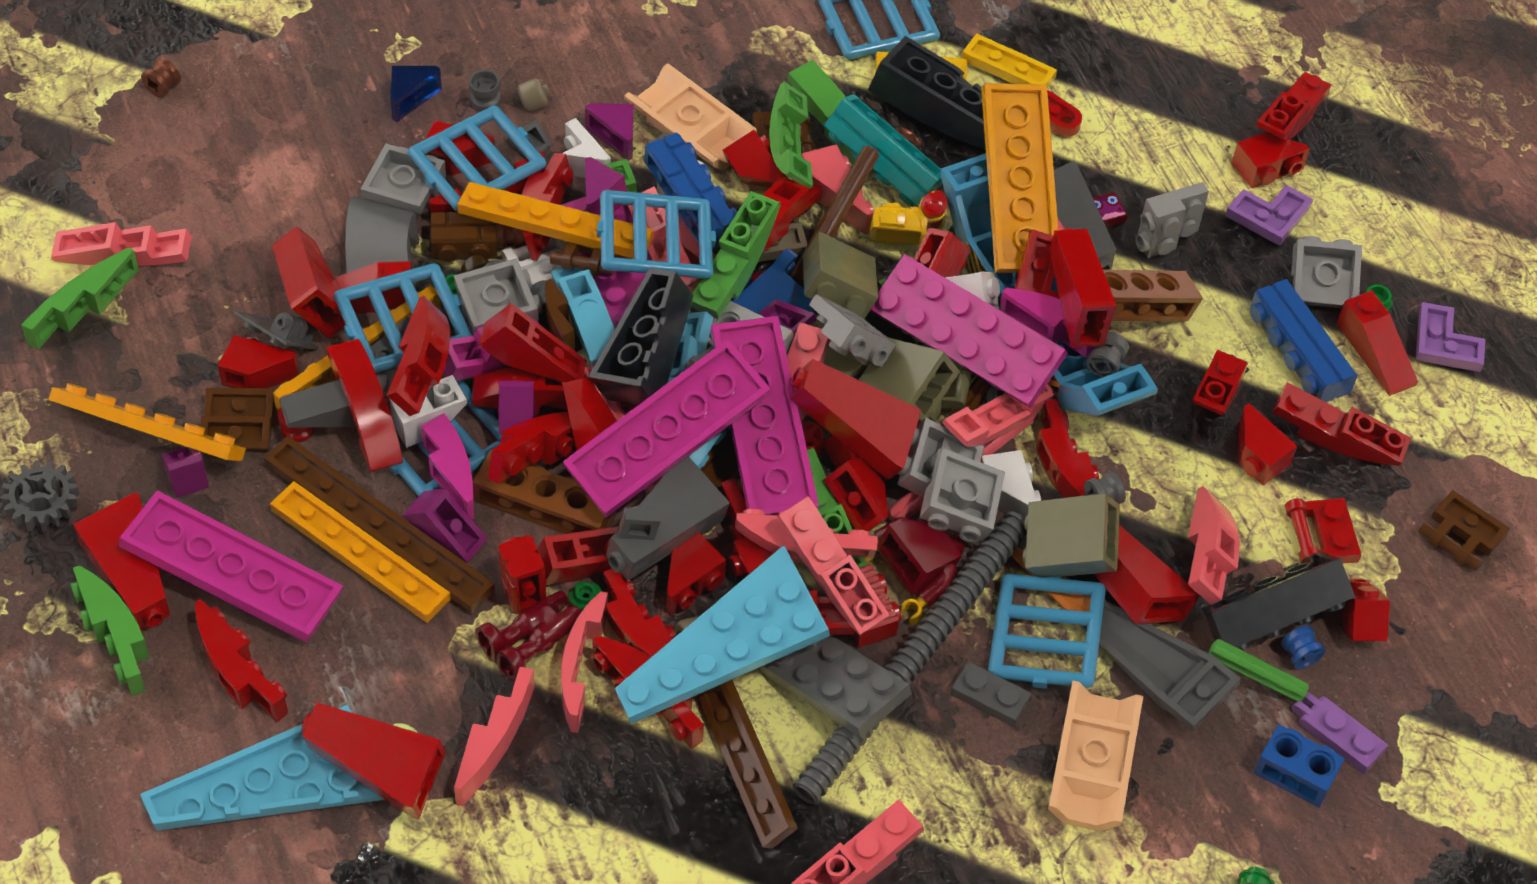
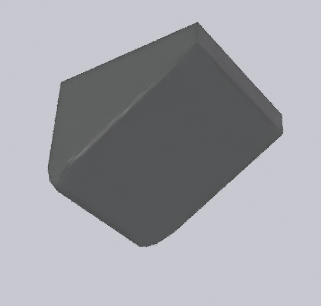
(536, 136)

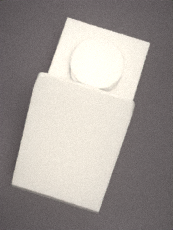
(581, 146)

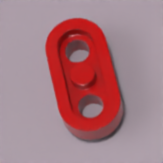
(1064, 117)

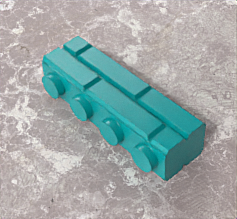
(898, 160)

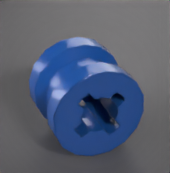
(1303, 647)

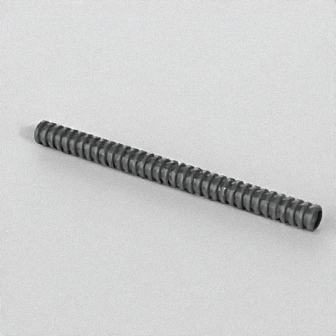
(918, 648)

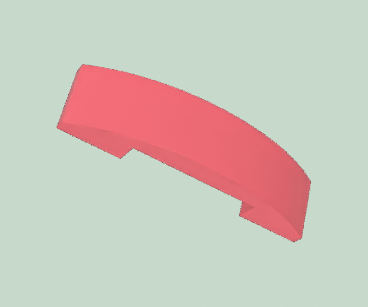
(993, 418)
(587, 626)

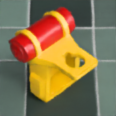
(908, 225)

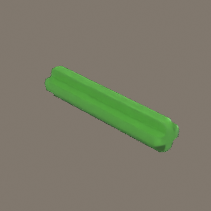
(1259, 670)

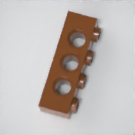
(1153, 295)
(528, 504)

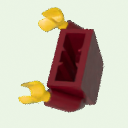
(921, 560)

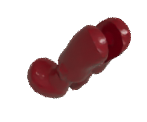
(542, 623)

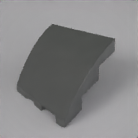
(378, 234)

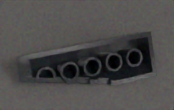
(931, 92)

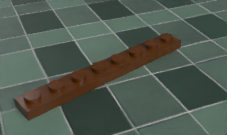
(463, 582)

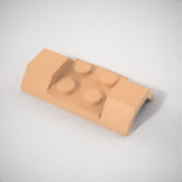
(685, 108)
(1094, 759)

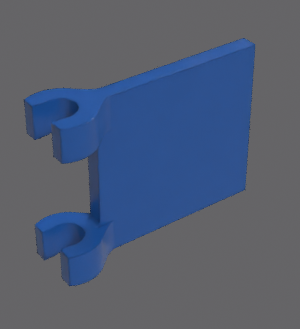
(777, 285)

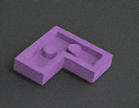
(1270, 220)
(1441, 346)

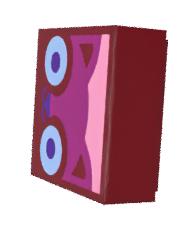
(1110, 209)

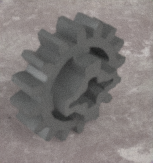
(40, 496)

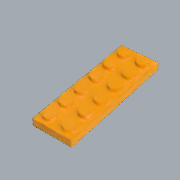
(1018, 168)

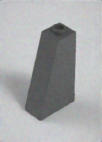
(1078, 211)
(686, 505)

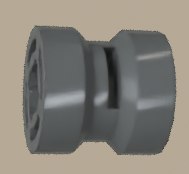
(484, 90)
(1107, 358)

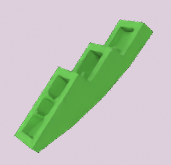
(821, 94)
(86, 292)

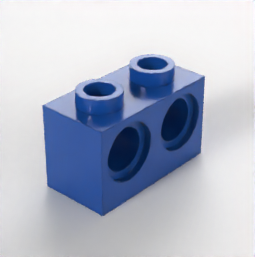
(1295, 772)

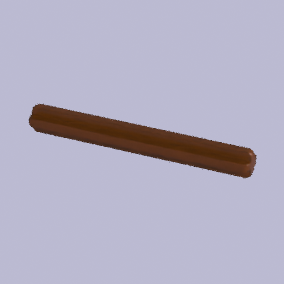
(842, 201)

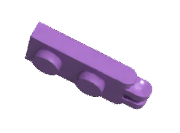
(1339, 731)

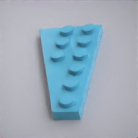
(744, 630)
(255, 782)

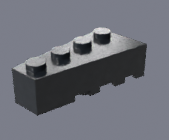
(645, 340)
(1280, 601)

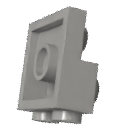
(399, 181)
(1170, 217)
(1326, 271)
(493, 288)
(852, 333)
(926, 443)
(962, 496)

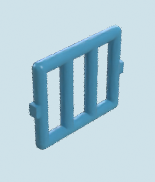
(875, 44)
(470, 126)
(672, 204)
(405, 281)
(476, 454)
(1087, 649)

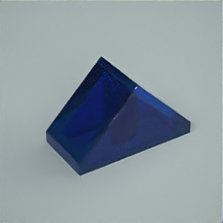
(412, 87)

